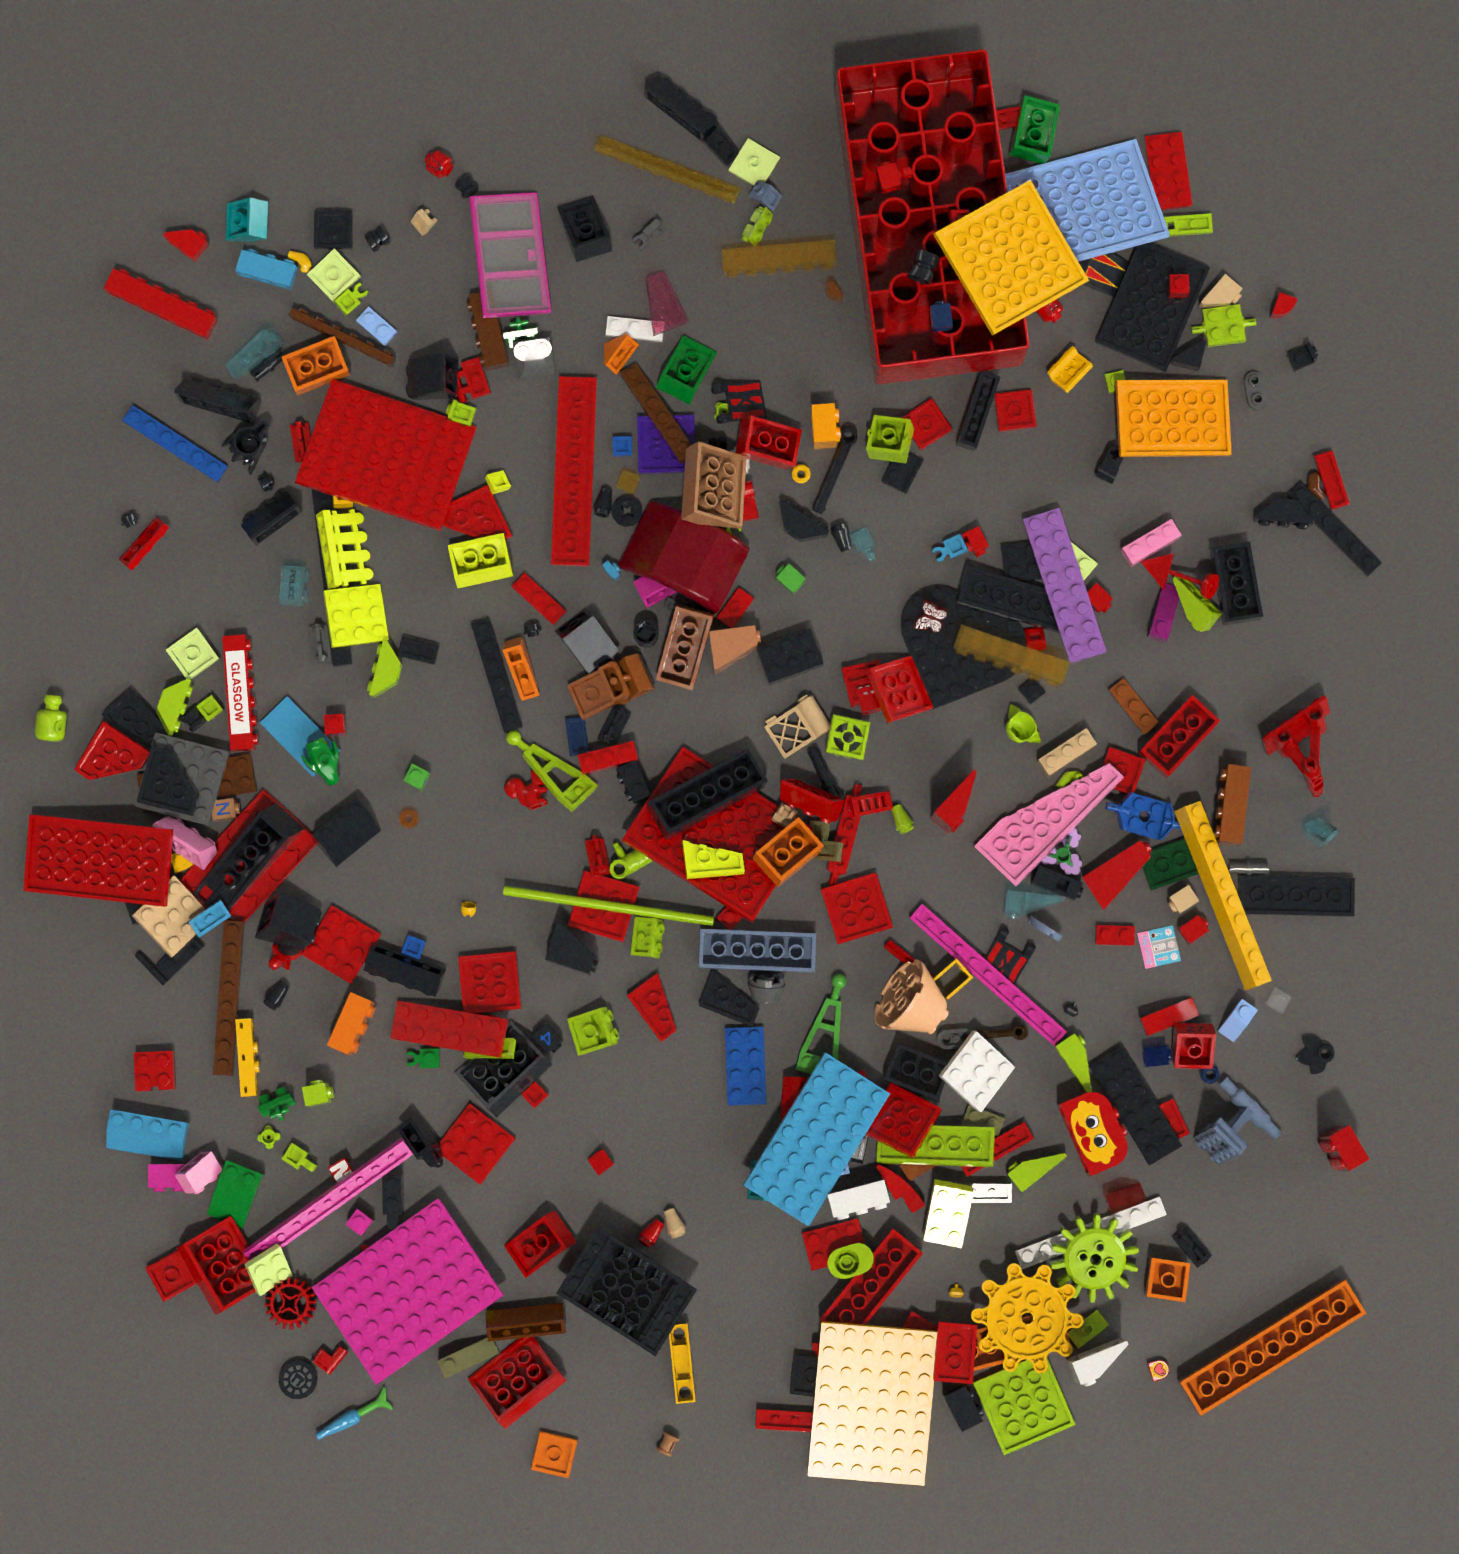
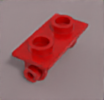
(300, 439)
(597, 856)

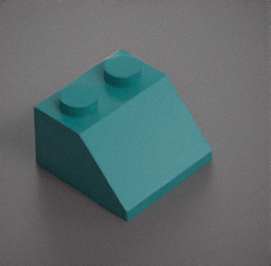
(246, 220)

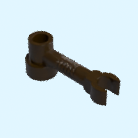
(1006, 1033)

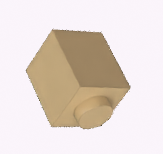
(1182, 900)

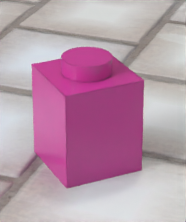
(359, 1222)

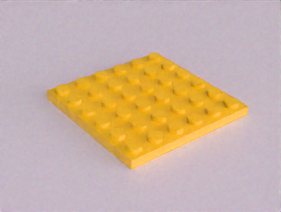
(1011, 257)

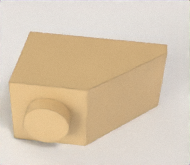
(1222, 294)

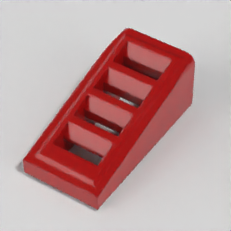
(882, 799)

